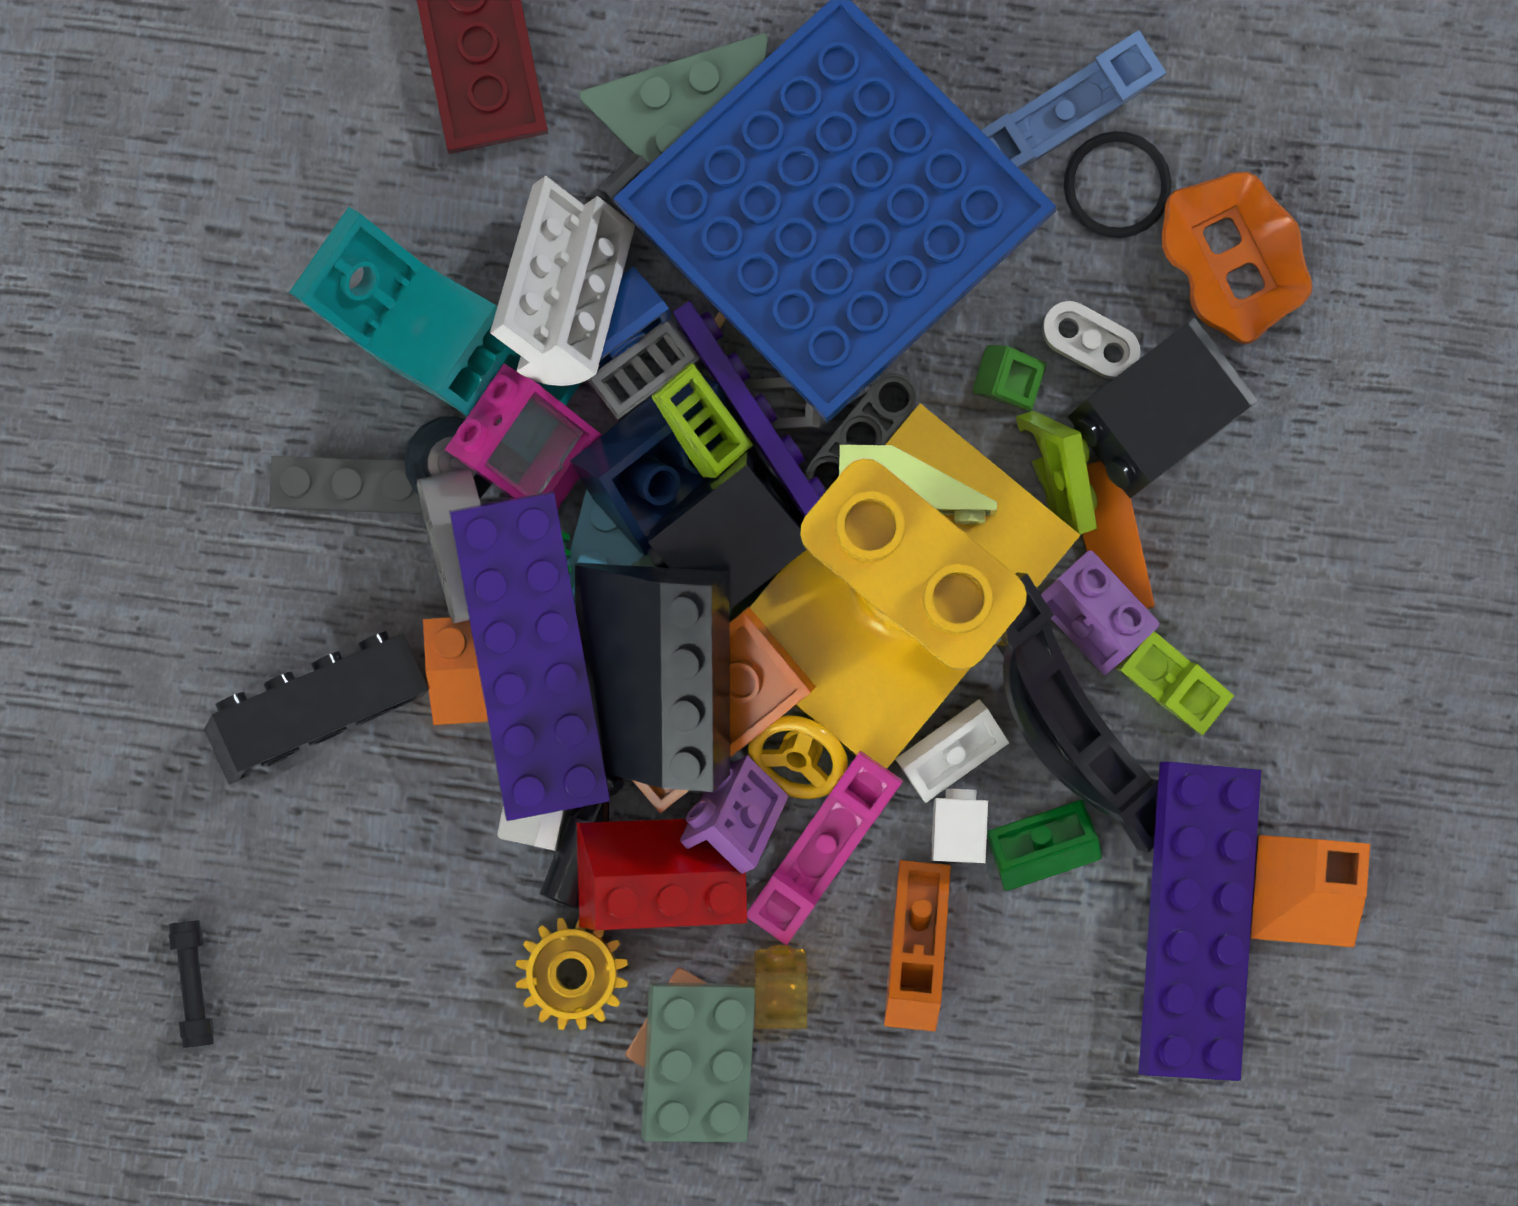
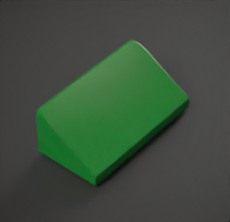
(1044, 845)

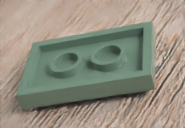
(698, 1062)

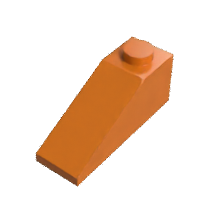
(917, 946)

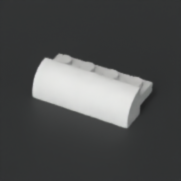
(562, 285)

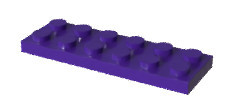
(529, 655)
(1199, 921)

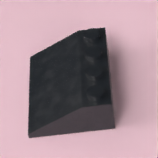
(658, 671)

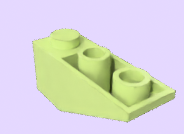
(934, 486)

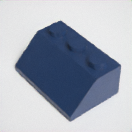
(641, 468)

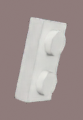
(952, 750)

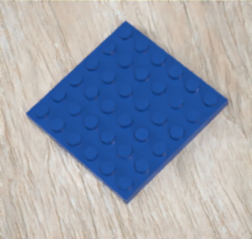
(834, 206)

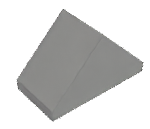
(792, 410)

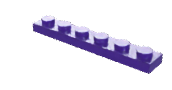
(752, 411)

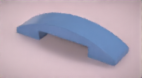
(1077, 101)

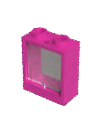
(522, 438)

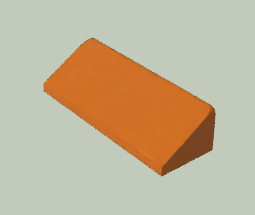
(1117, 535)

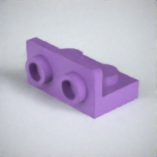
(1098, 612)
(737, 815)

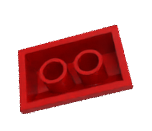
(648, 879)

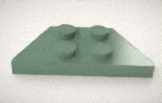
(663, 102)

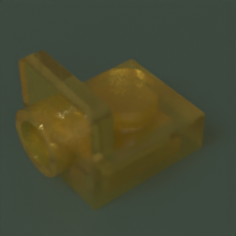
(781, 988)

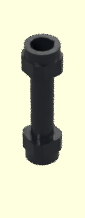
(196, 1028)

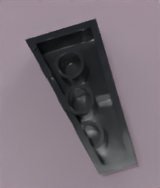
(314, 705)

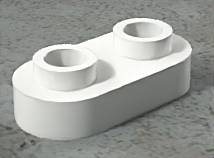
(1092, 336)

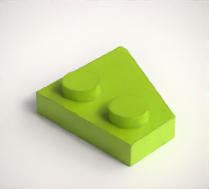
(1062, 470)

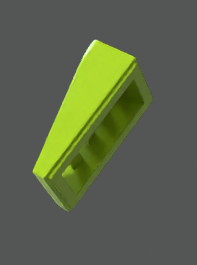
(734, 439)

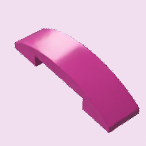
(823, 847)

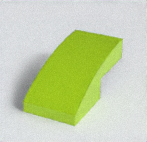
(1176, 683)

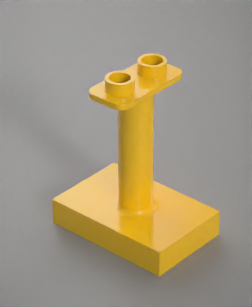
(899, 595)

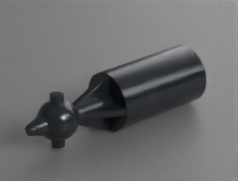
(562, 876)

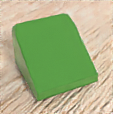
(1009, 376)

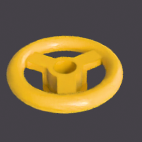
(800, 753)

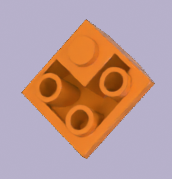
(1309, 890)

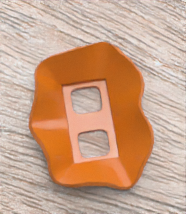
(1268, 241)

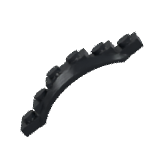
(1067, 728)

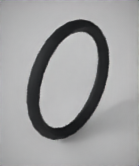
(1078, 212)

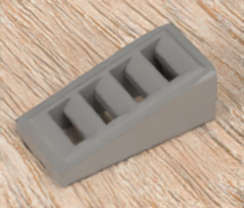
(631, 356)

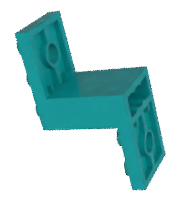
(408, 314)

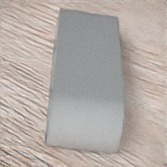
(437, 497)

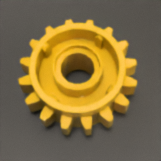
(571, 1002)

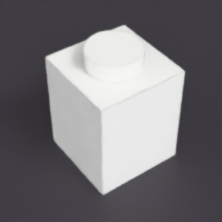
(959, 827)

